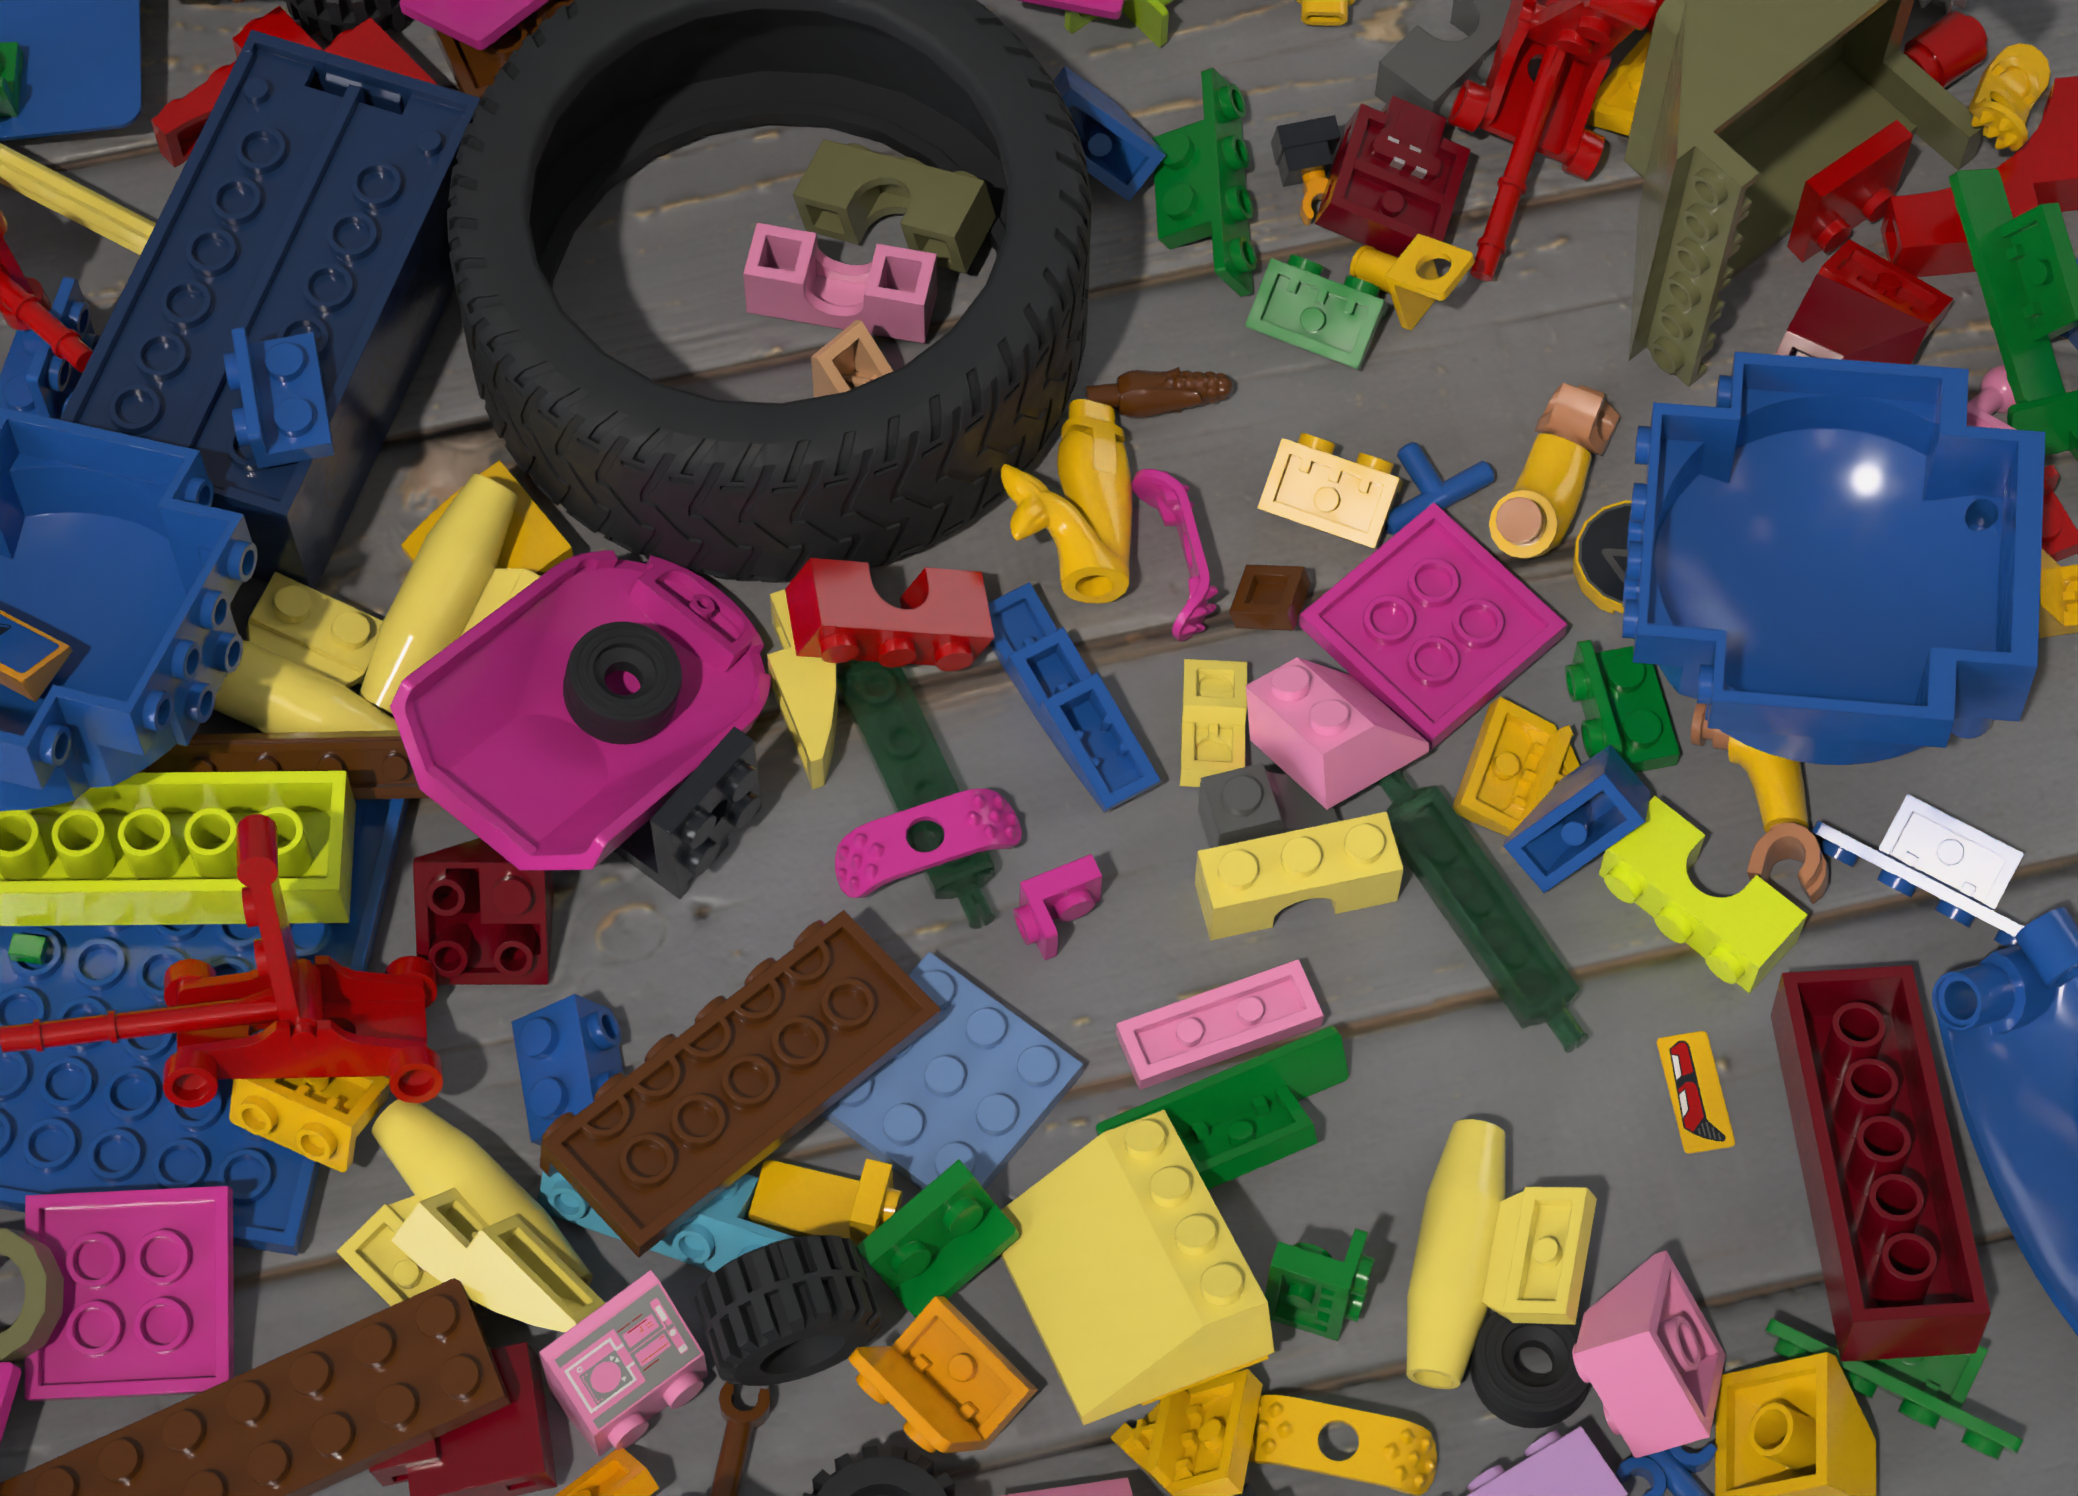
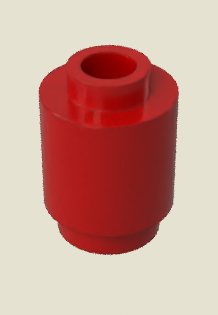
(1949, 47)

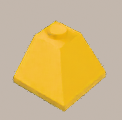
(1792, 1432)

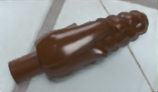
(1159, 392)

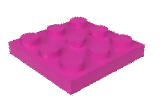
(1432, 625)
(140, 1293)

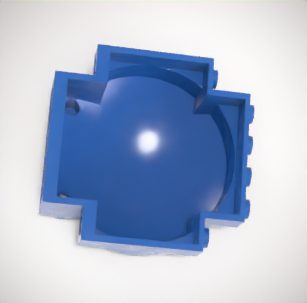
(1837, 558)
(133, 571)

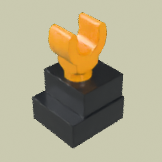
(1304, 157)

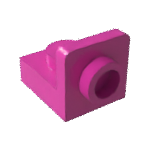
(1055, 894)

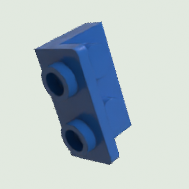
(281, 398)

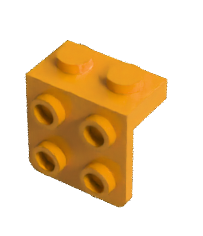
(944, 1381)

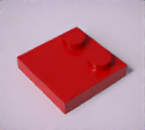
(1849, 192)

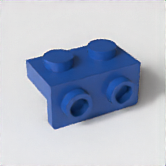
(564, 1058)

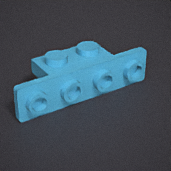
(704, 1240)

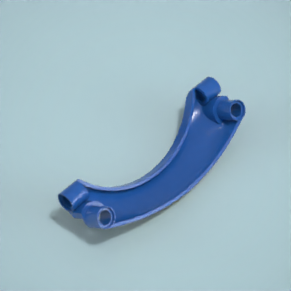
(2015, 1075)

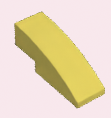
(805, 696)
(497, 1263)

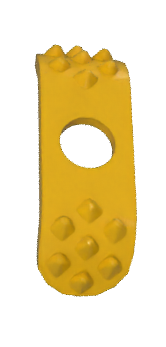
(2015, 82)
(1388, 1452)

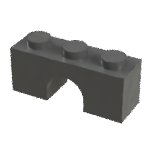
(1433, 70)

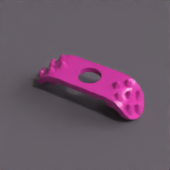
(1172, 502)
(880, 851)

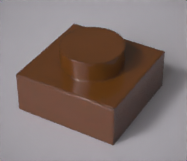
(1270, 597)

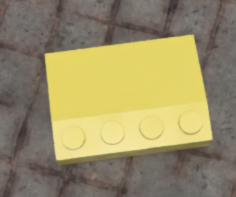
(1133, 1272)

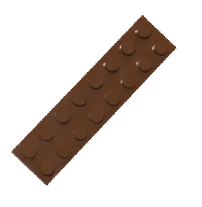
(301, 1415)

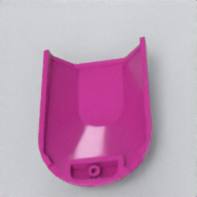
(494, 727)

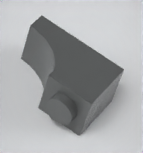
(1255, 805)

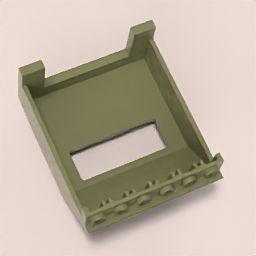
(1732, 125)

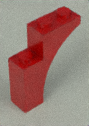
(1925, 229)

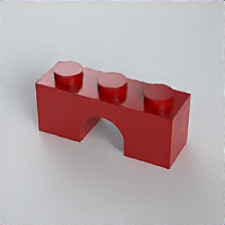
(844, 619)

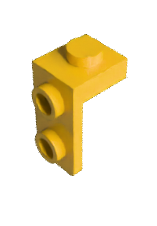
(822, 1203)

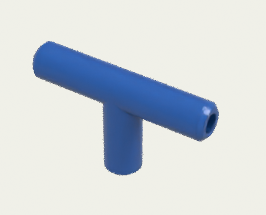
(1432, 487)

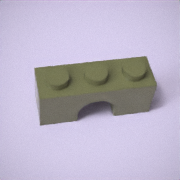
(854, 187)

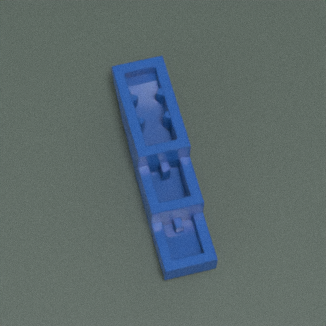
(1068, 700)

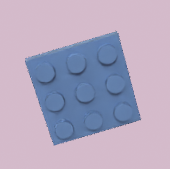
(960, 1089)

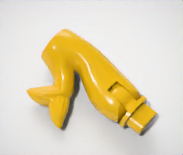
(1096, 516)

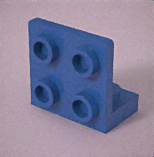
(32, 374)

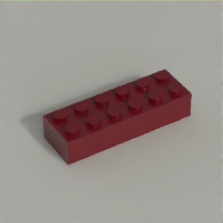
(1878, 1164)

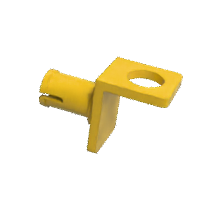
(1412, 276)

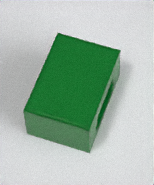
(28, 948)

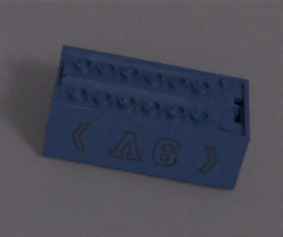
(294, 216)

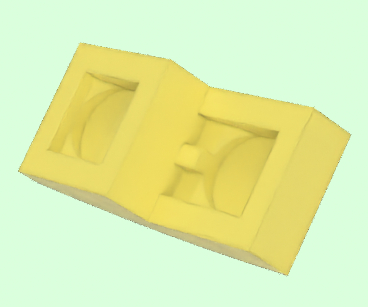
(1212, 719)

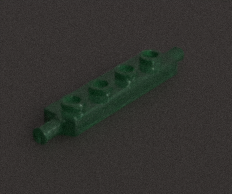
(913, 775)
(1482, 910)

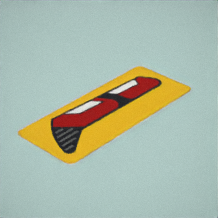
(1695, 1092)

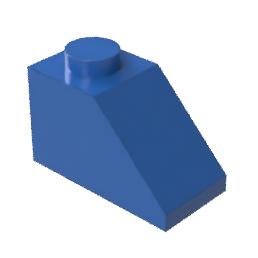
(1112, 142)
(1579, 819)

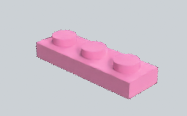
(1219, 1024)

